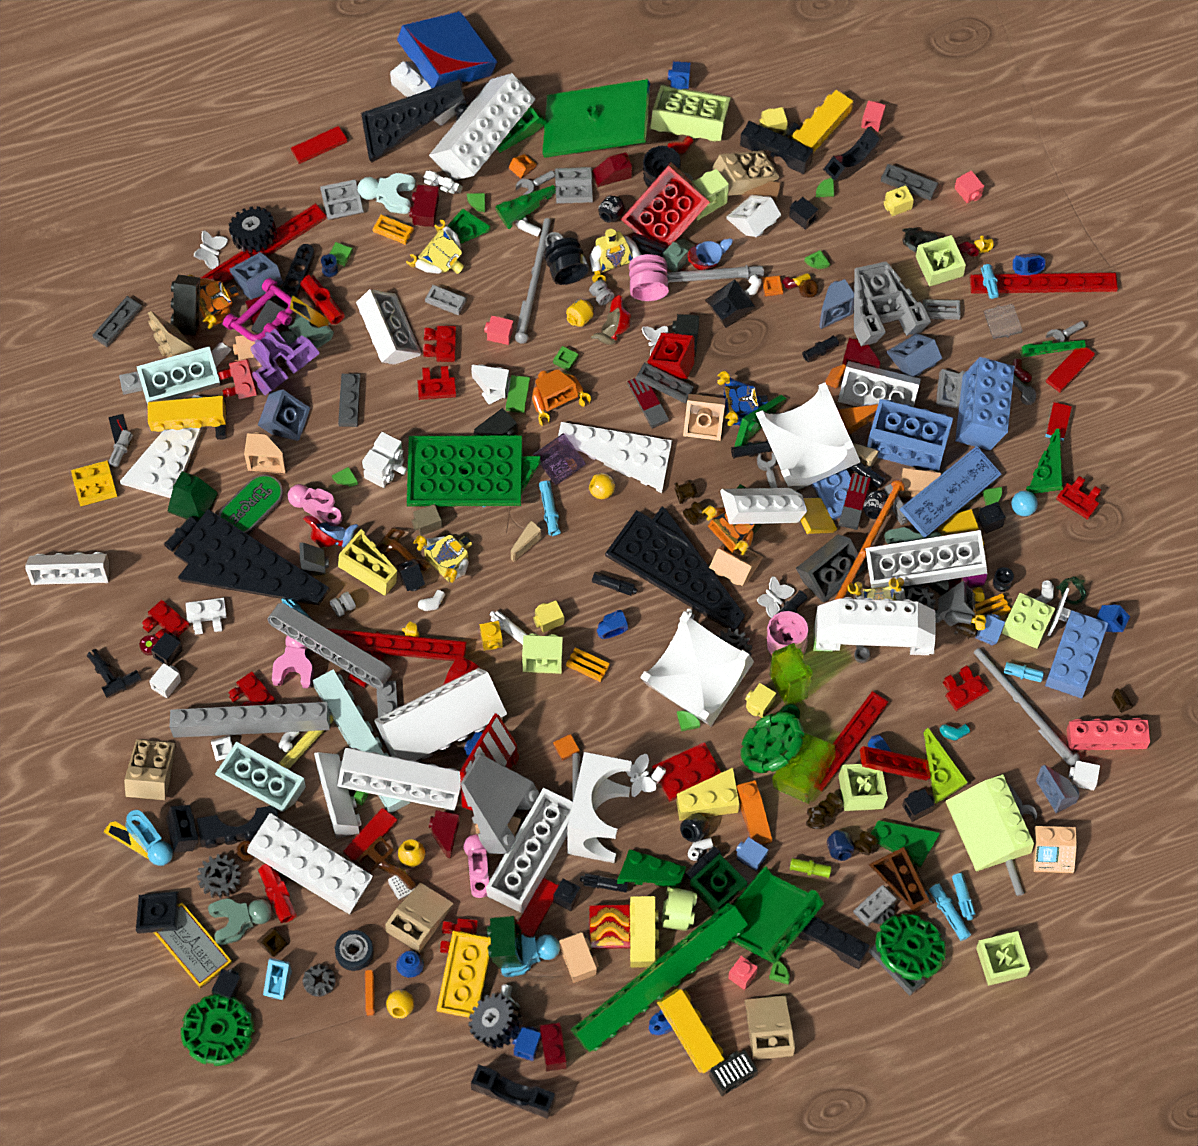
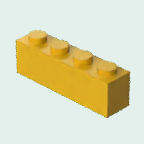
(824, 120)
(186, 413)
(690, 1030)

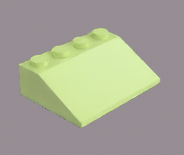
(690, 113)
(990, 823)

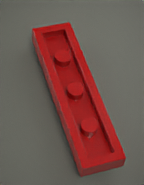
(894, 763)

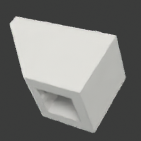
(491, 380)

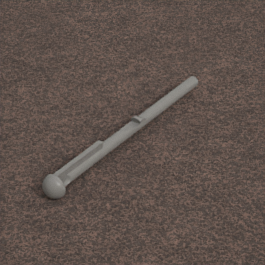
(521, 336)
(1045, 730)

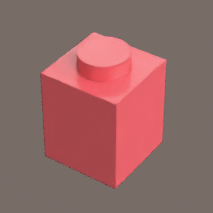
(873, 115)
(969, 187)
(499, 330)
(743, 972)

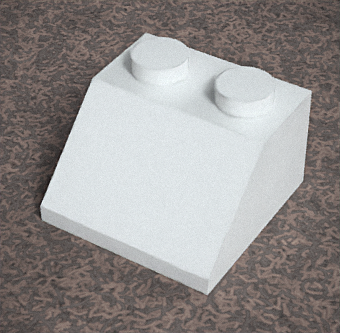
(754, 215)

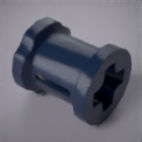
(329, 267)

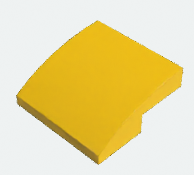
(93, 483)

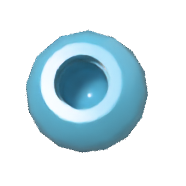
(1024, 503)

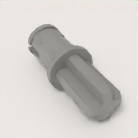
(120, 448)

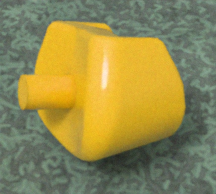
(984, 245)
(411, 630)

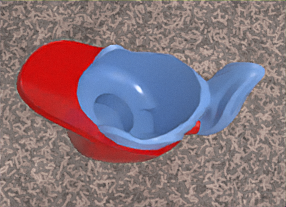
(708, 254)
(328, 535)

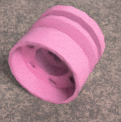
(648, 277)
(787, 629)

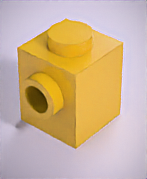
(491, 635)

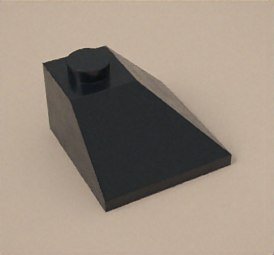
(730, 303)

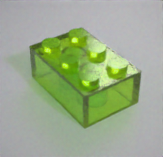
(790, 674)
(806, 770)

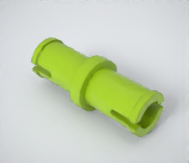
(810, 867)

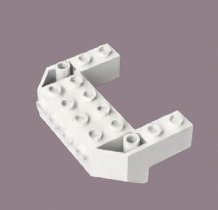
(874, 624)

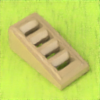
(866, 455)
(528, 538)

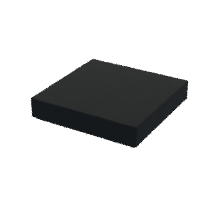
(157, 912)

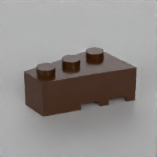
(903, 878)

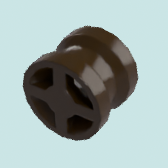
(694, 513)
(831, 804)
(816, 818)
(865, 843)

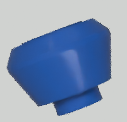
(407, 967)

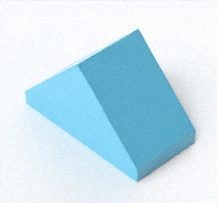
(277, 978)

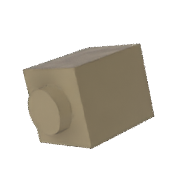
(426, 520)

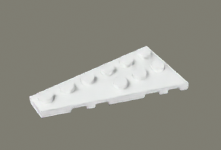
(627, 453)
(163, 461)

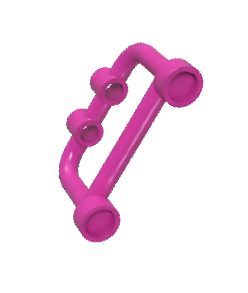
(283, 317)

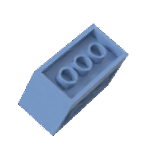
(985, 403)
(909, 435)

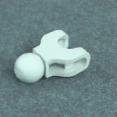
(387, 191)

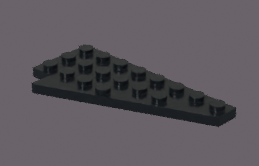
(667, 559)
(233, 560)

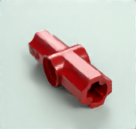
(328, 306)
(277, 893)

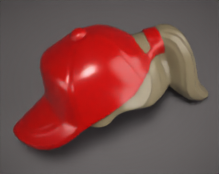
(617, 322)

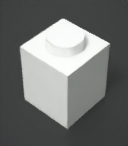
(165, 680)
(1084, 775)

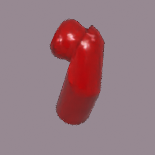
(681, 147)

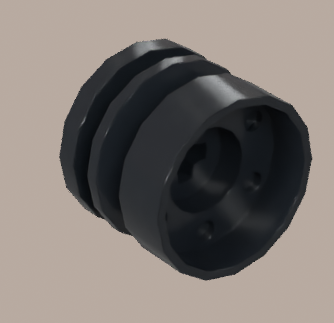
(657, 160)
(566, 261)

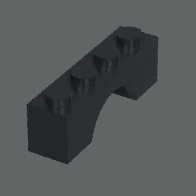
(793, 153)
(214, 832)
(841, 943)
(498, 1087)

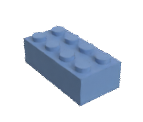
(1076, 654)

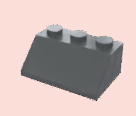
(828, 567)

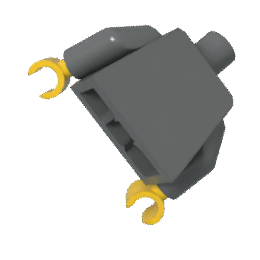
(959, 606)

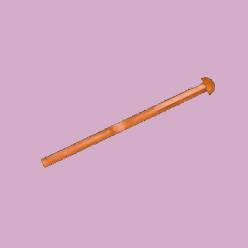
(897, 485)

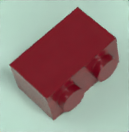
(425, 205)
(553, 1047)

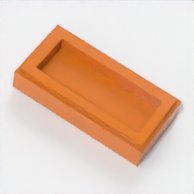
(369, 993)

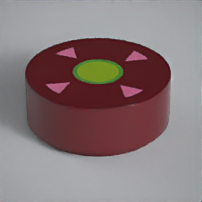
(147, 644)

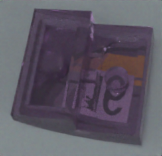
(560, 459)

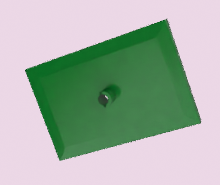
(596, 118)
(440, 464)

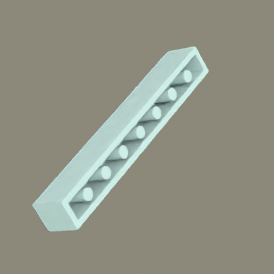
(351, 724)

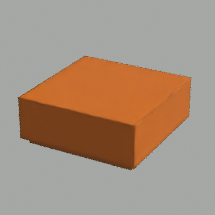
(772, 285)
(566, 747)

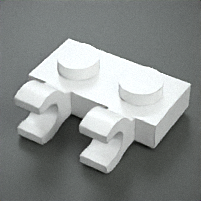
(448, 184)
(206, 611)

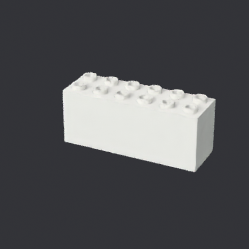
(482, 127)
(441, 716)

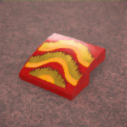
(609, 926)

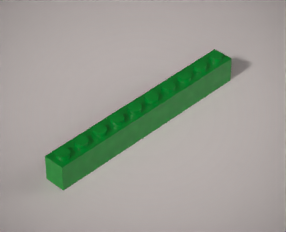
(659, 977)

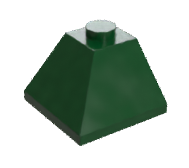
(191, 497)

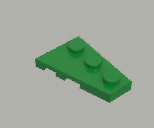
(897, 836)
(649, 869)

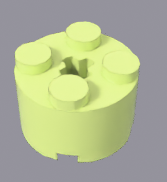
(678, 909)

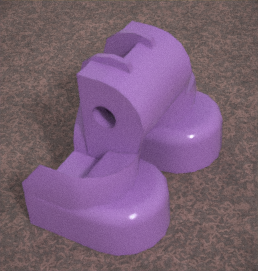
(270, 348)

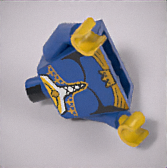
(740, 398)

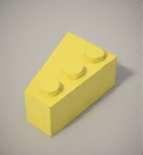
(367, 564)
(710, 797)
(643, 932)

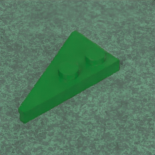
(523, 205)
(468, 226)
(1049, 347)
(750, 424)
(1049, 471)

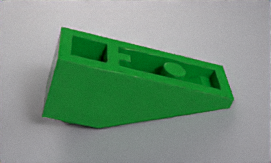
(525, 127)

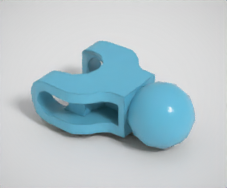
(146, 836)
(545, 947)

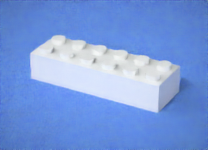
(927, 559)
(399, 778)
(531, 852)
(309, 863)

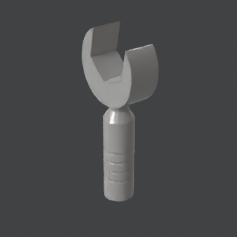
(526, 183)
(1057, 334)
(768, 466)
(1024, 809)

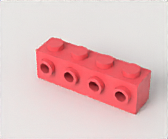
(1108, 735)

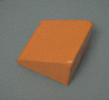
(522, 165)
(836, 376)

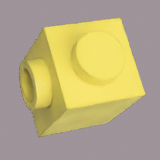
(774, 120)
(898, 201)
(548, 616)
(760, 700)

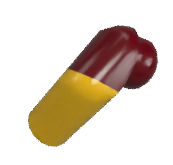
(795, 282)

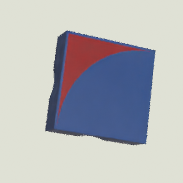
(446, 49)

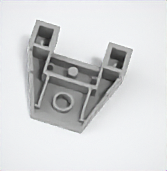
(883, 299)
(494, 797)

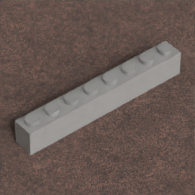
(250, 719)

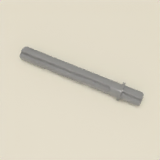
(740, 272)

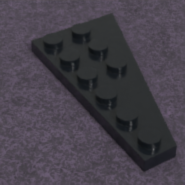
(400, 119)

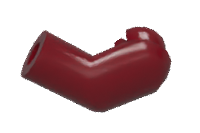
(968, 248)
(1020, 373)

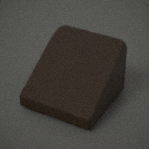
(1121, 700)
(272, 942)

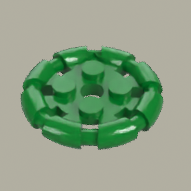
(766, 758)
(902, 952)
(223, 1040)

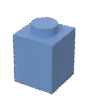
(992, 629)
(751, 854)

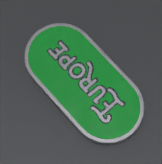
(253, 503)

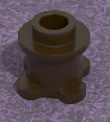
(685, 491)
(966, 629)

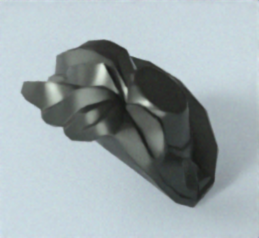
(914, 237)

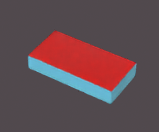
(1058, 419)

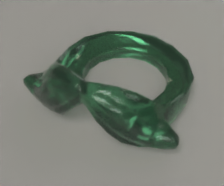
(1079, 585)

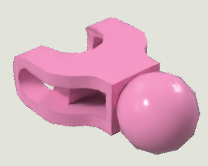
(315, 503)
(293, 661)
(477, 864)

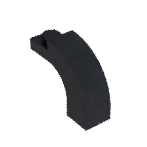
(854, 159)

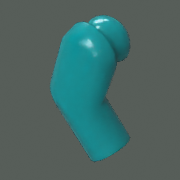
(953, 733)

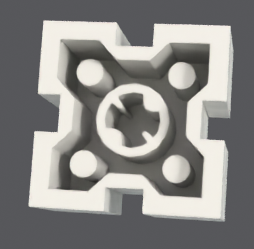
(383, 460)

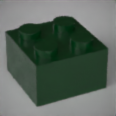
(718, 884)
(505, 942)

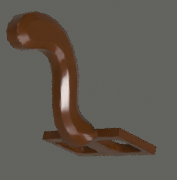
(394, 544)
(382, 863)

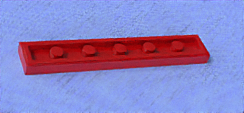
(854, 733)

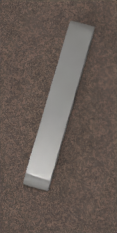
(330, 645)

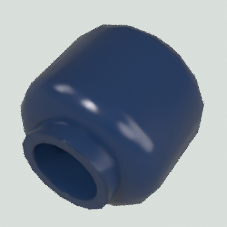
(840, 845)

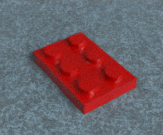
(687, 770)

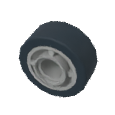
(354, 961)

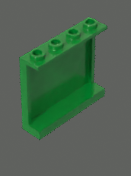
(774, 914)

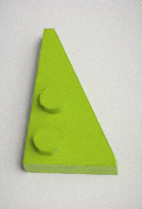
(944, 774)

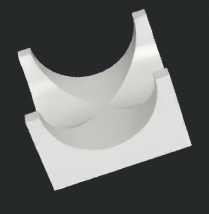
(809, 440)
(698, 671)
(591, 791)

